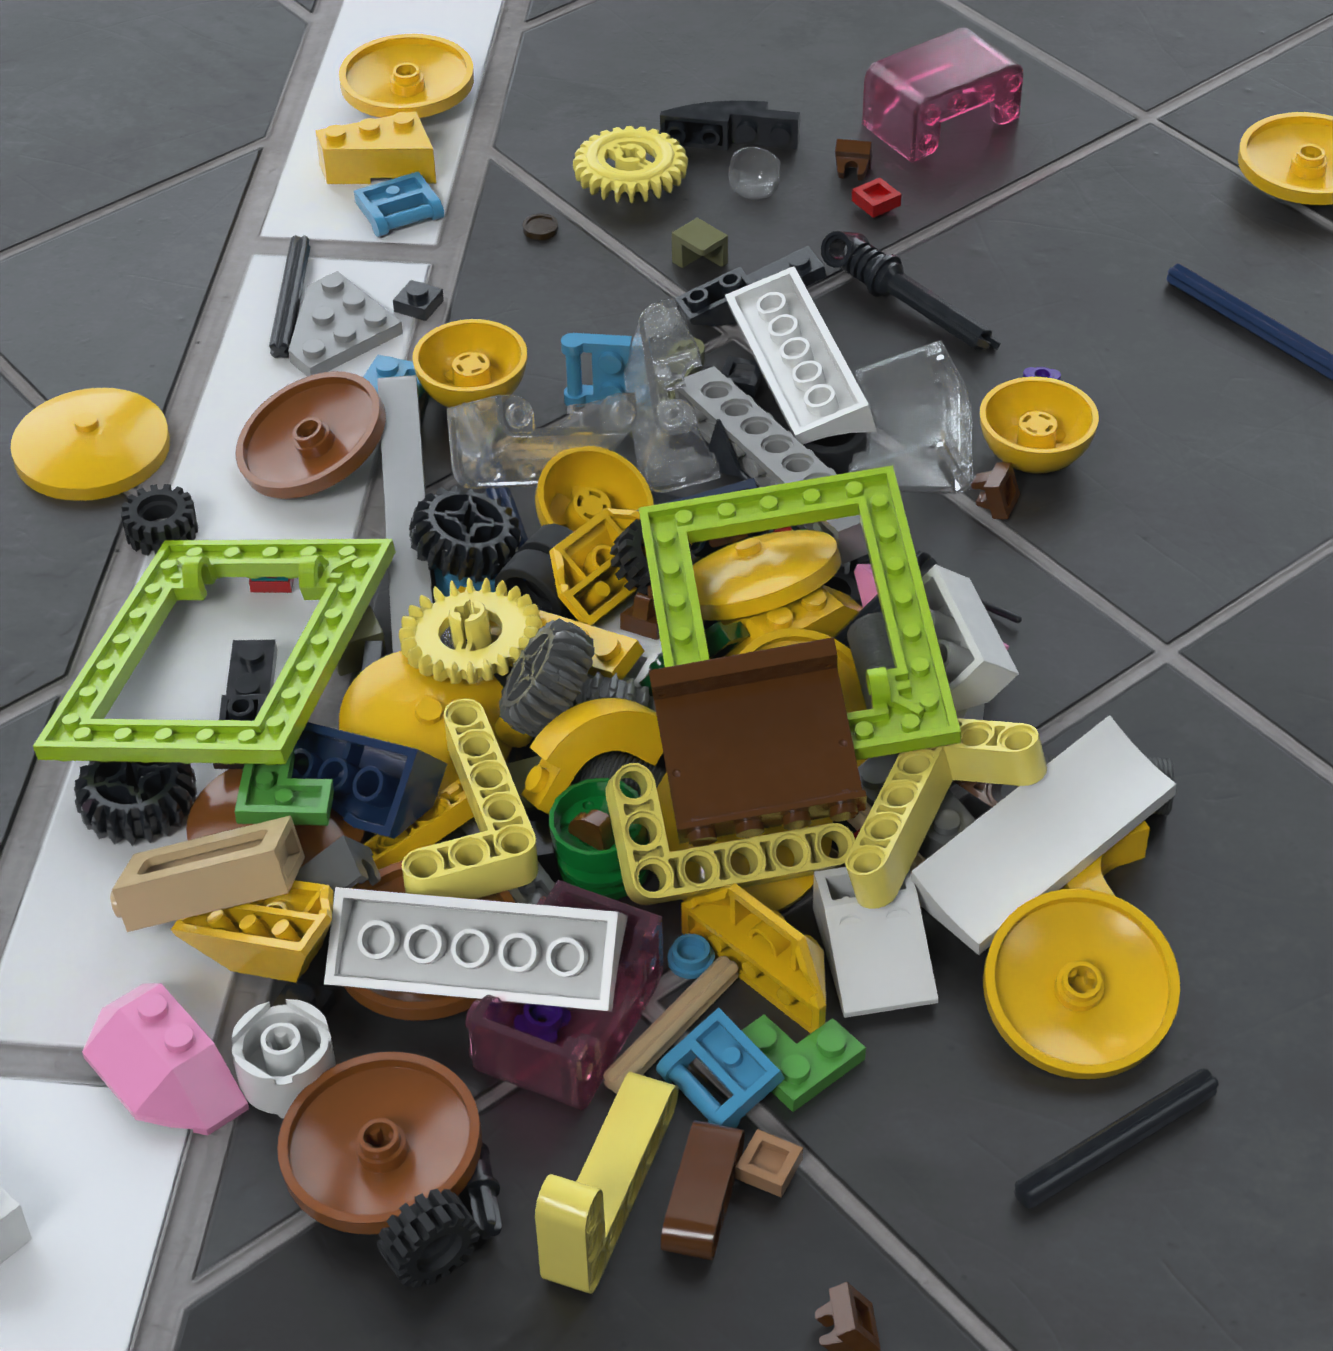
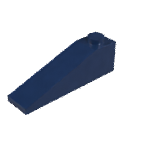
(374, 781)

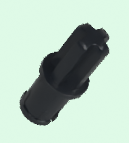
(481, 1197)

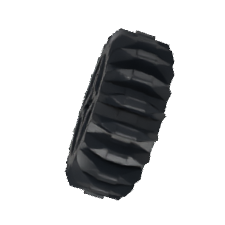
(464, 533)
(114, 810)

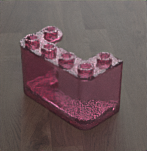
(936, 81)
(590, 1043)

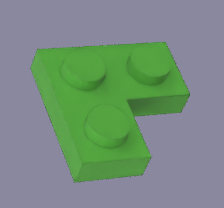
(272, 793)
(808, 1064)

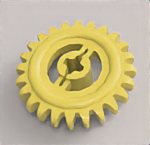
(631, 169)
(468, 619)

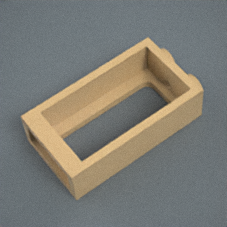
(208, 874)

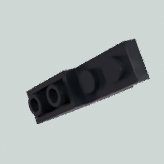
(726, 122)
(708, 302)
(248, 682)

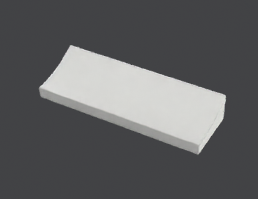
(799, 358)
(1041, 834)
(474, 948)

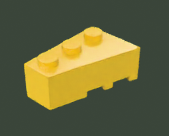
(375, 149)

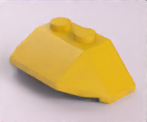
(584, 567)
(820, 611)
(265, 936)
(767, 949)

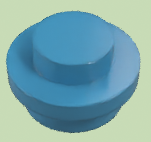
(690, 956)

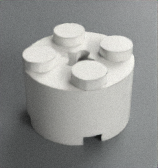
(280, 1053)

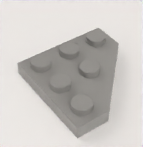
(338, 325)

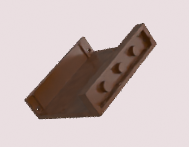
(757, 742)

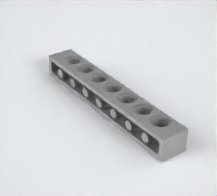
(764, 448)

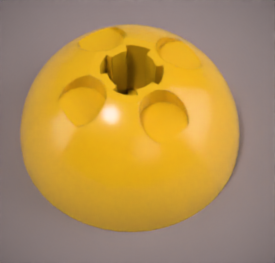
(469, 361)
(1038, 423)
(586, 481)

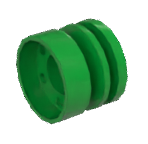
(578, 861)

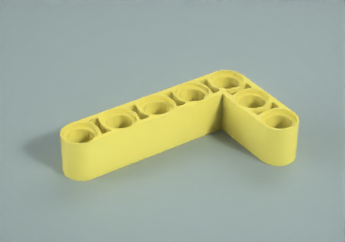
(915, 789)
(505, 848)
(714, 858)
(585, 1217)

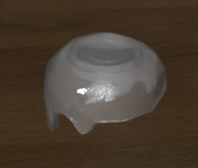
(754, 173)

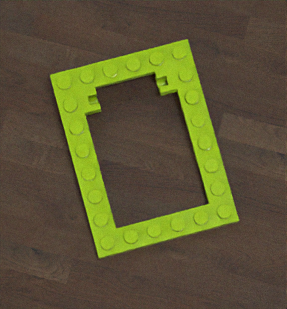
(329, 570)
(909, 702)

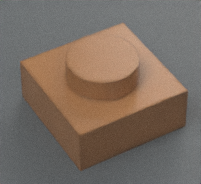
(769, 1163)

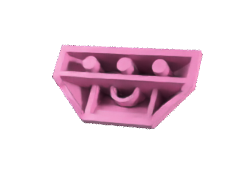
(162, 1063)

